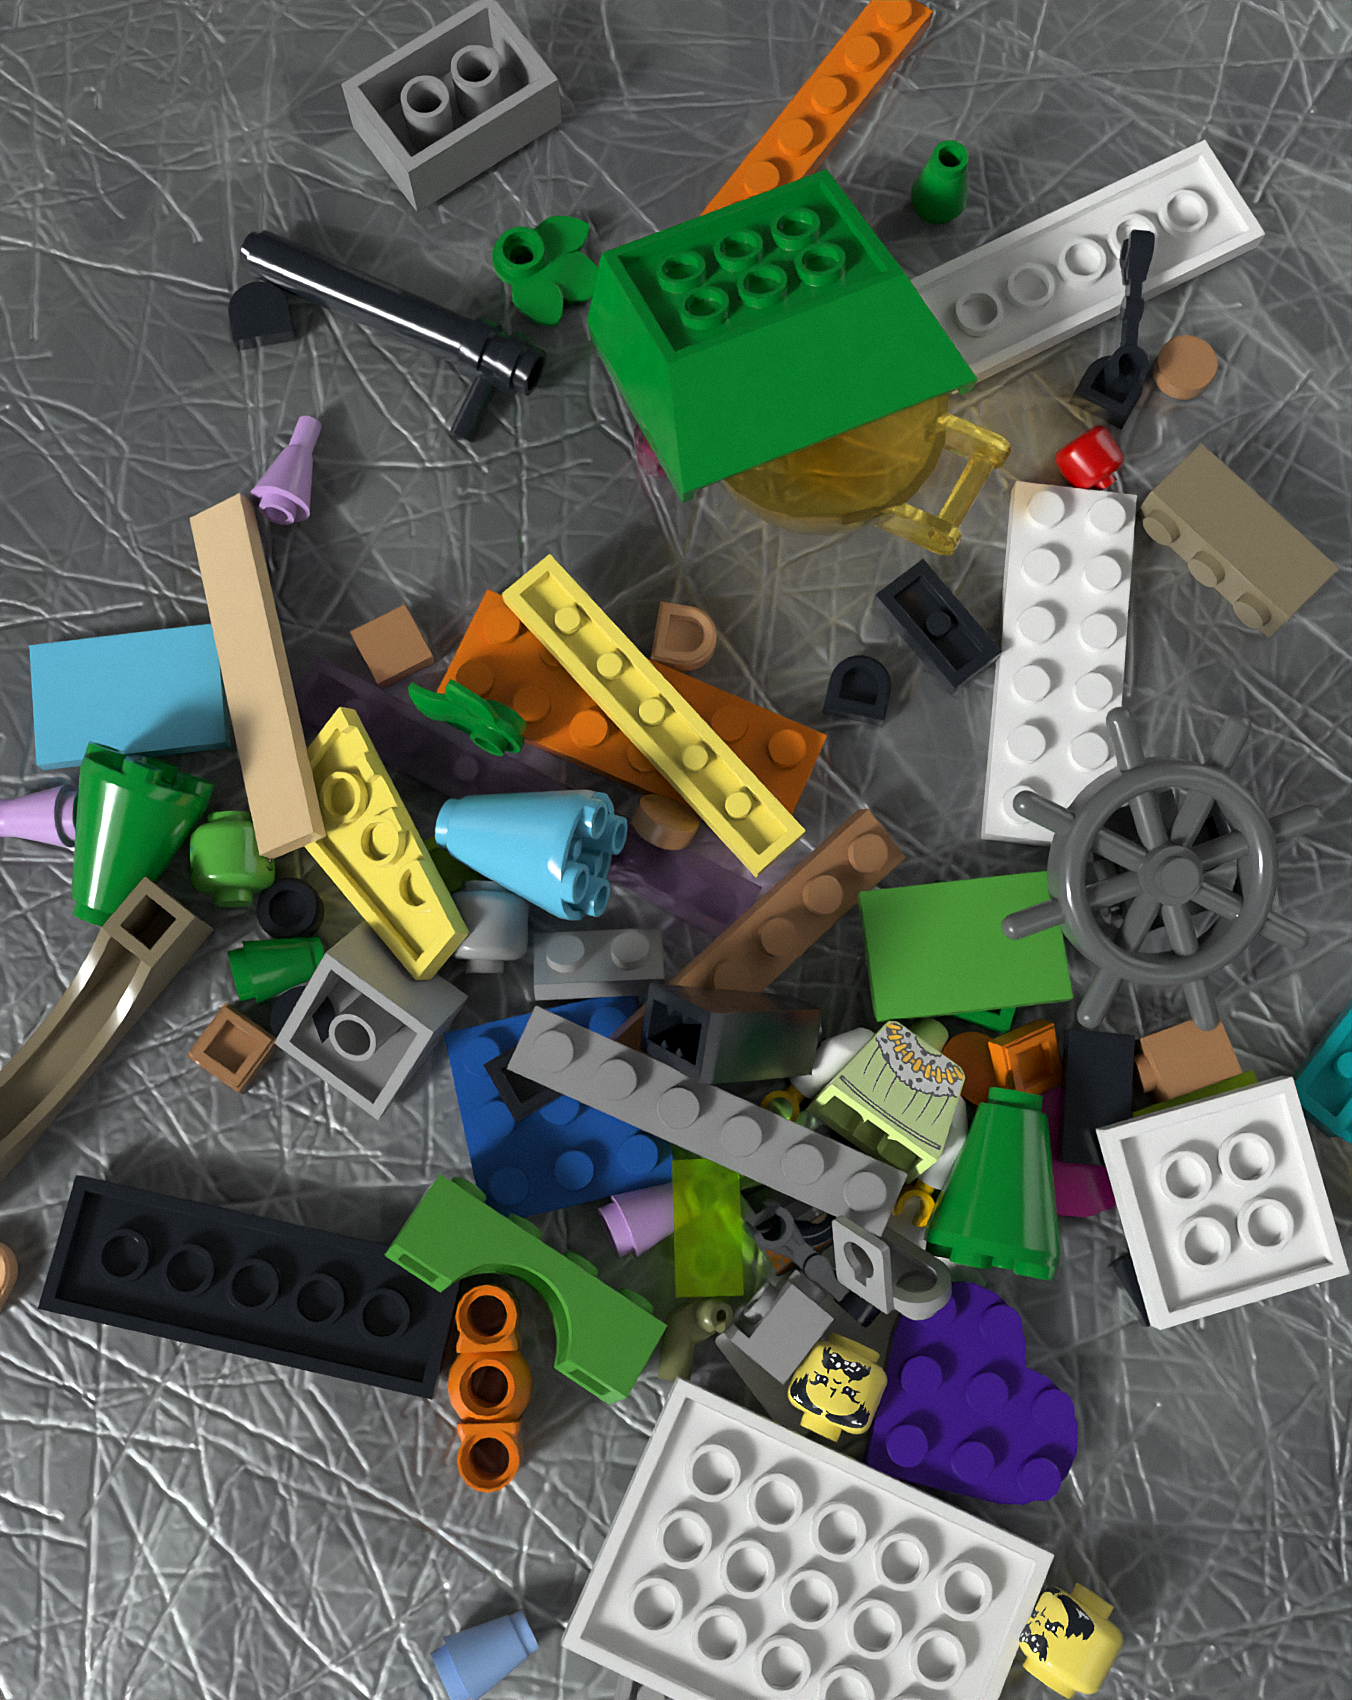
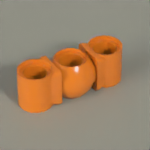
(481, 1418)

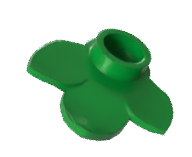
(557, 267)
(488, 722)

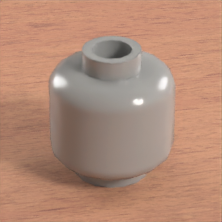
(495, 924)

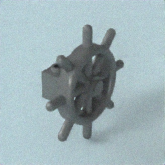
(1152, 873)

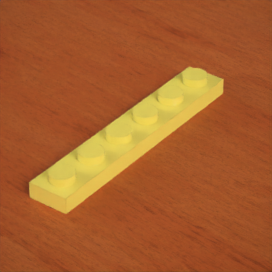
(653, 715)

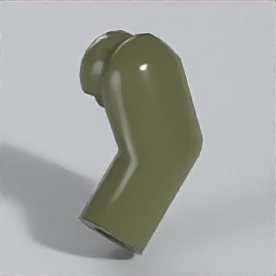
(686, 1328)

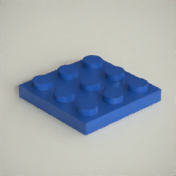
(563, 1151)

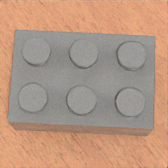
(453, 102)

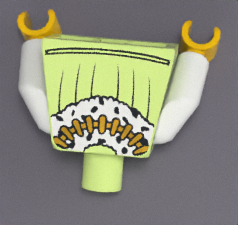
(891, 1100)

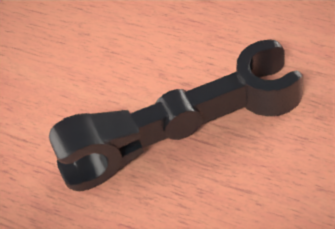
(1134, 264)
(788, 1241)

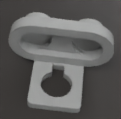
(890, 1270)

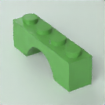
(599, 1332)

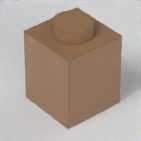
(1182, 1061)

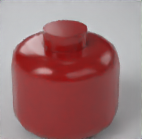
(1090, 459)

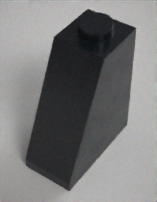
(730, 1033)

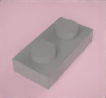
(597, 963)

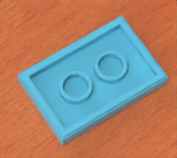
(130, 692)

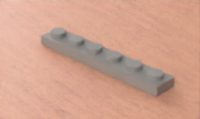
(707, 1120)

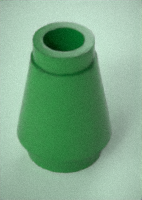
(942, 185)
(273, 965)

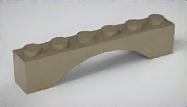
(118, 981)

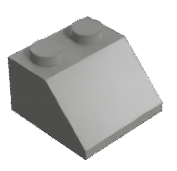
(381, 1023)

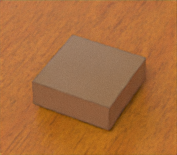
(392, 647)
(233, 1048)

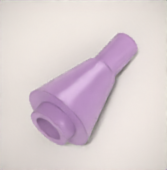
(285, 488)

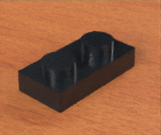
(937, 626)

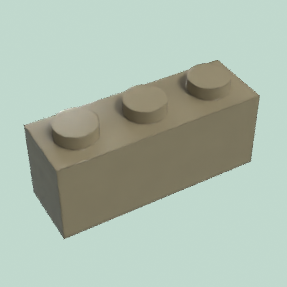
(1234, 541)

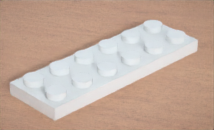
(1066, 267)
(1060, 650)

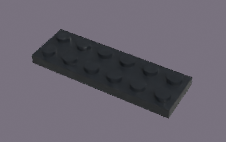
(248, 1287)

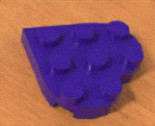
(966, 1407)

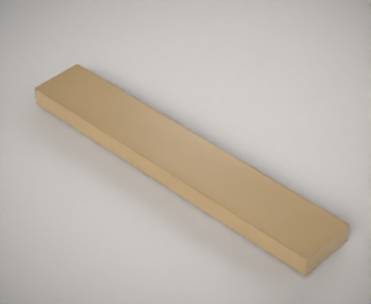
(257, 678)

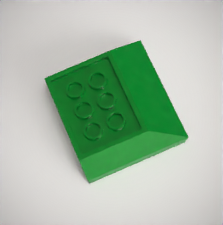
(765, 332)

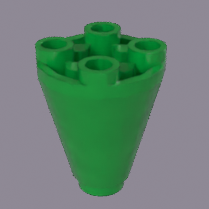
(128, 825)
(1000, 1192)

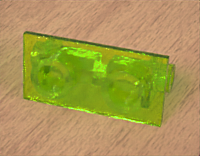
(706, 1229)

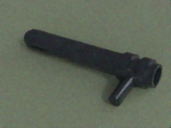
(474, 346)

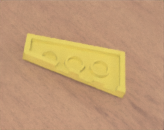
(377, 851)

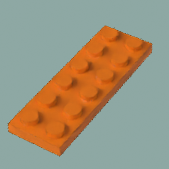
(511, 666)

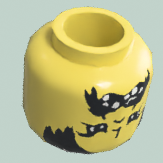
(837, 1387)
(1070, 1640)

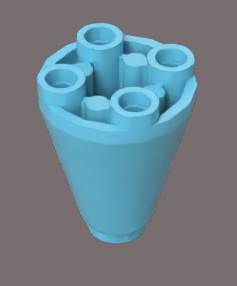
(538, 845)

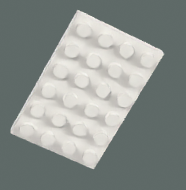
(796, 1572)

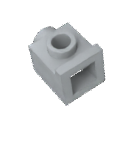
(782, 1324)

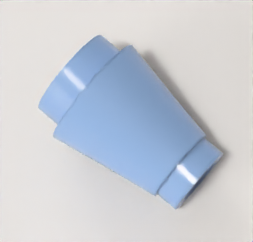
(483, 1655)

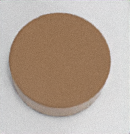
(1185, 367)
(665, 822)

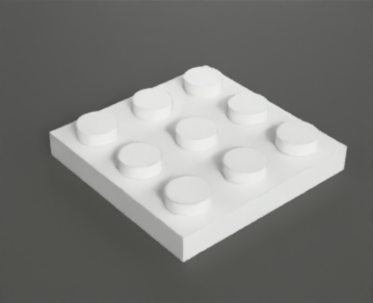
(1222, 1202)

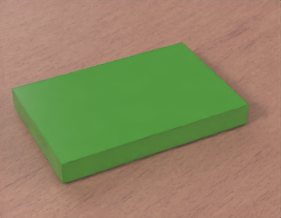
(946, 953)

